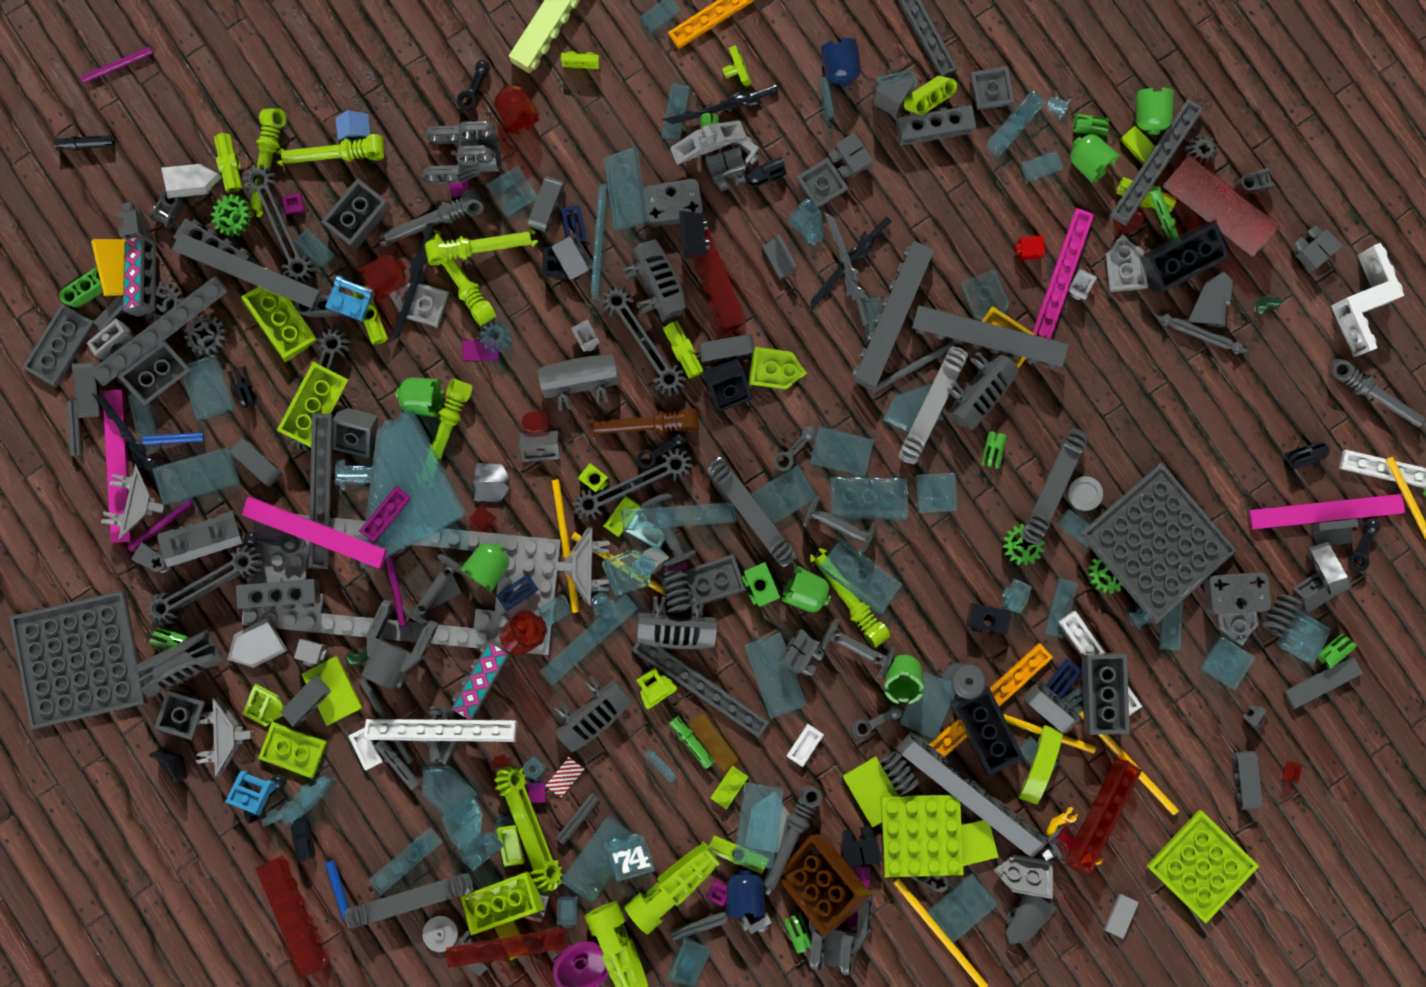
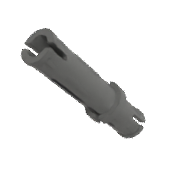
(397, 764)

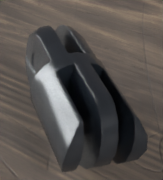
(766, 172)
(241, 387)
(1307, 455)
(302, 839)

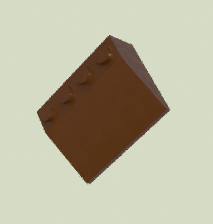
(823, 884)

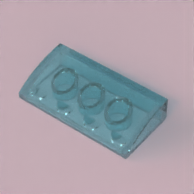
(869, 498)
(590, 869)

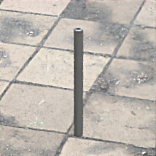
(912, 367)
(383, 715)

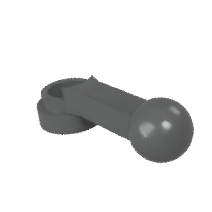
(808, 434)
(895, 711)

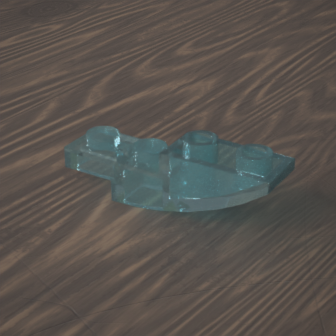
(1015, 123)
(305, 800)
(405, 861)

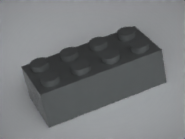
(1105, 693)

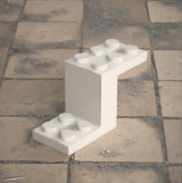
(1383, 290)

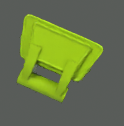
(657, 690)

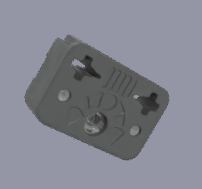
(658, 201)
(1237, 588)

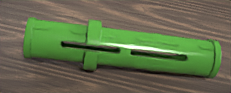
(1167, 222)
(692, 743)

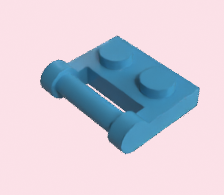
(347, 304)
(246, 798)

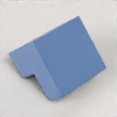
(352, 125)

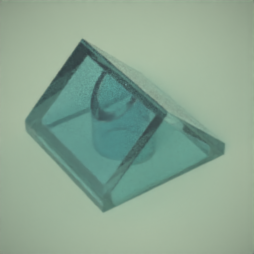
(688, 962)

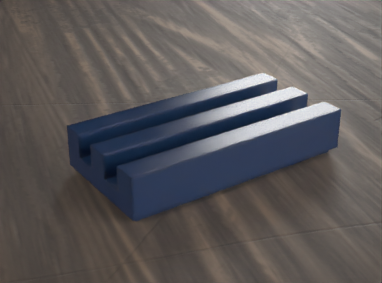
(571, 209)
(525, 596)
(1072, 666)

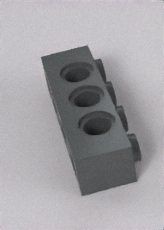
(909, 135)
(194, 229)
(247, 594)

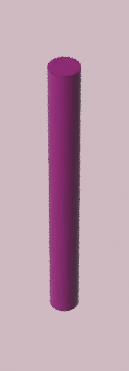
(117, 64)
(160, 525)
(396, 591)

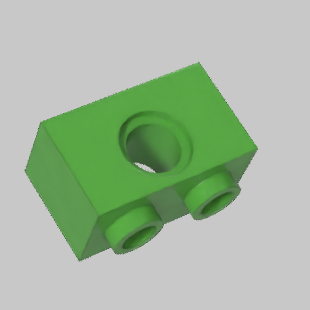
(762, 573)

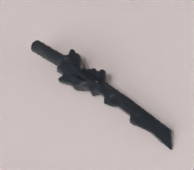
(728, 105)
(855, 254)
(416, 278)
(136, 447)

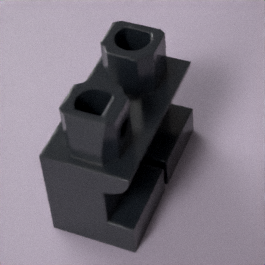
(868, 844)

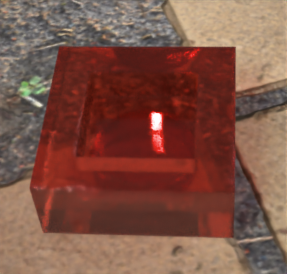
(482, 518)
(501, 761)
(1292, 772)

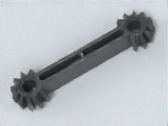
(278, 222)
(642, 340)
(328, 360)
(632, 485)
(1054, 486)
(752, 512)
(204, 585)
(408, 900)

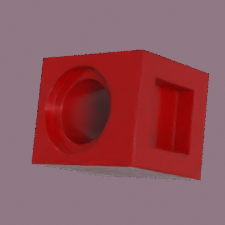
(1030, 248)

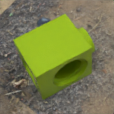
(589, 471)

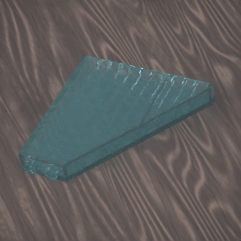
(409, 461)

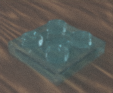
(936, 493)
(1227, 663)

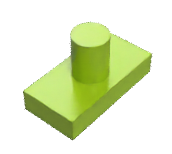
(737, 67)

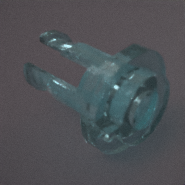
(351, 475)

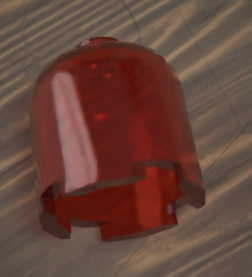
(515, 109)
(384, 275)
(523, 633)

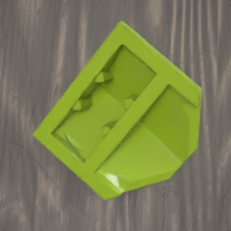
(263, 706)

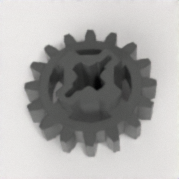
(170, 299)
(204, 342)

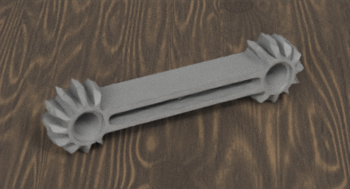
(933, 405)

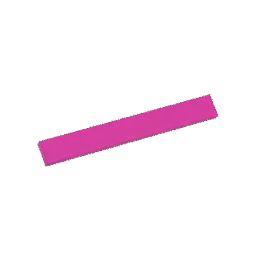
(1063, 273)
(116, 461)
(1326, 511)
(314, 532)

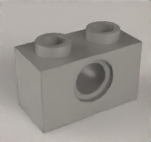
(110, 339)

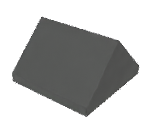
(892, 96)

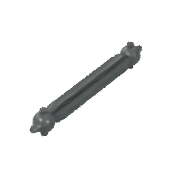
(1201, 333)

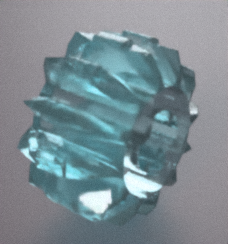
(500, 330)

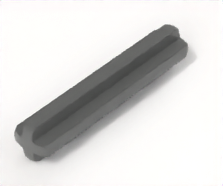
(74, 429)
(577, 819)
(699, 926)

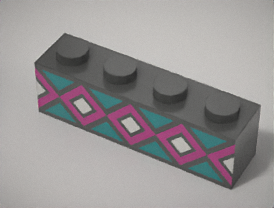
(139, 276)
(481, 680)

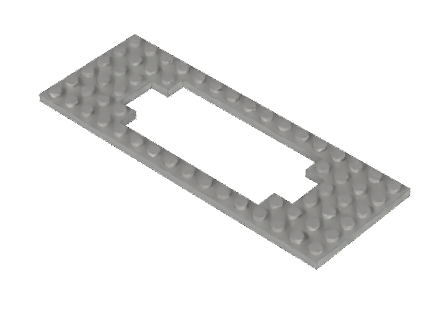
(525, 556)

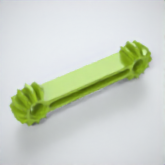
(545, 869)

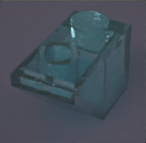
(808, 222)
(482, 851)

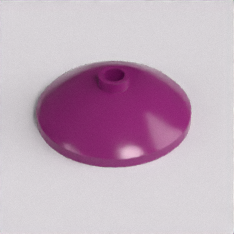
(580, 966)

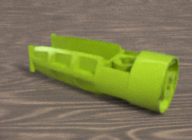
(672, 888)
(618, 950)

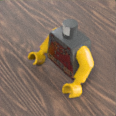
(1061, 836)

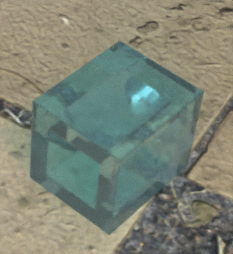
(567, 911)

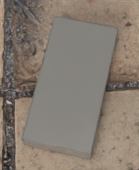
(1121, 915)

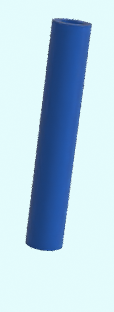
(173, 438)
(337, 887)

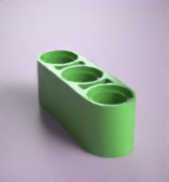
(79, 289)

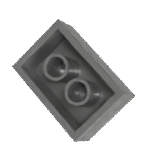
(356, 214)

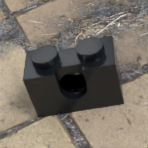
(999, 617)

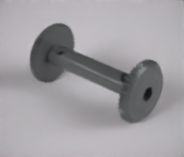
(840, 525)
(669, 533)
(434, 590)
(858, 648)
(966, 679)

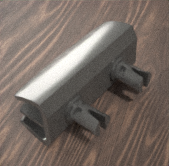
(659, 280)
(578, 376)
(983, 391)
(200, 538)
(676, 630)
(177, 663)
(593, 716)

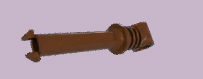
(661, 422)

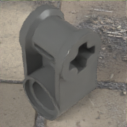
(1257, 182)
(168, 210)
(150, 557)

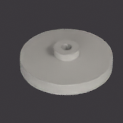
(1085, 493)
(440, 933)

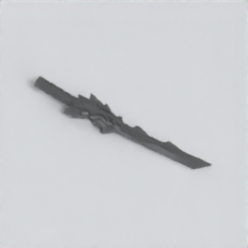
(851, 281)

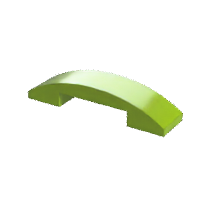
(1042, 765)

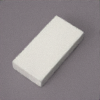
(805, 745)
(365, 750)

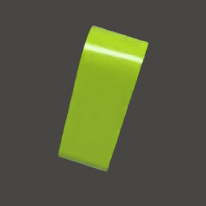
(930, 95)

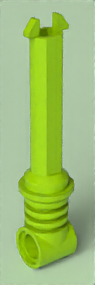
(272, 121)
(370, 147)
(438, 251)
(468, 291)
(449, 416)
(875, 632)

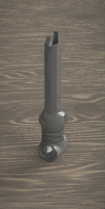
(447, 212)
(1365, 384)
(797, 824)

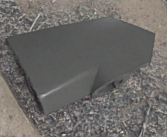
(1213, 302)
(1027, 918)

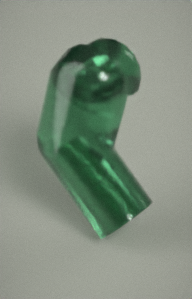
(1266, 301)
(357, 659)

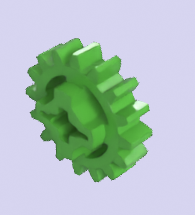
(231, 215)
(1023, 552)
(1109, 580)

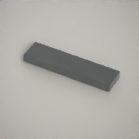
(1322, 682)

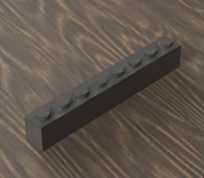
(893, 316)
(159, 330)
(989, 335)

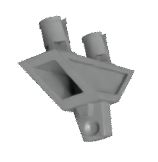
(707, 139)
(137, 506)
(579, 563)
(227, 736)

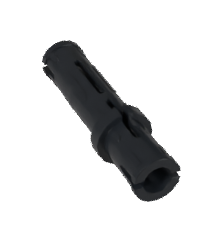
(84, 142)

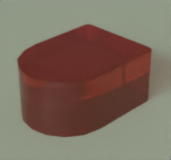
(1134, 223)
(536, 421)

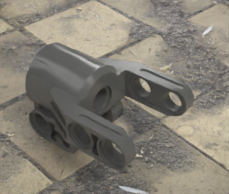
(476, 153)
(388, 663)
(841, 944)

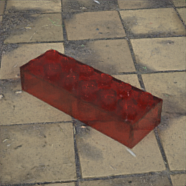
(1221, 204)

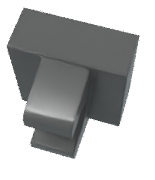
(1258, 718)

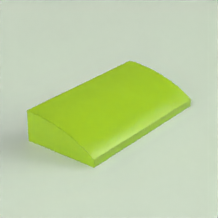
(279, 322)
(315, 395)
(501, 903)

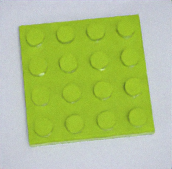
(921, 835)
(1202, 866)

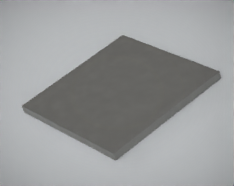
(1158, 543)
(77, 659)

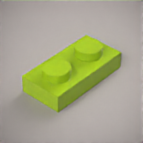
(588, 60)
(729, 787)

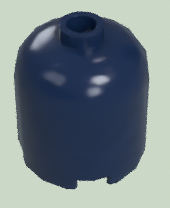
(841, 61)
(745, 895)

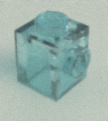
(1016, 595)

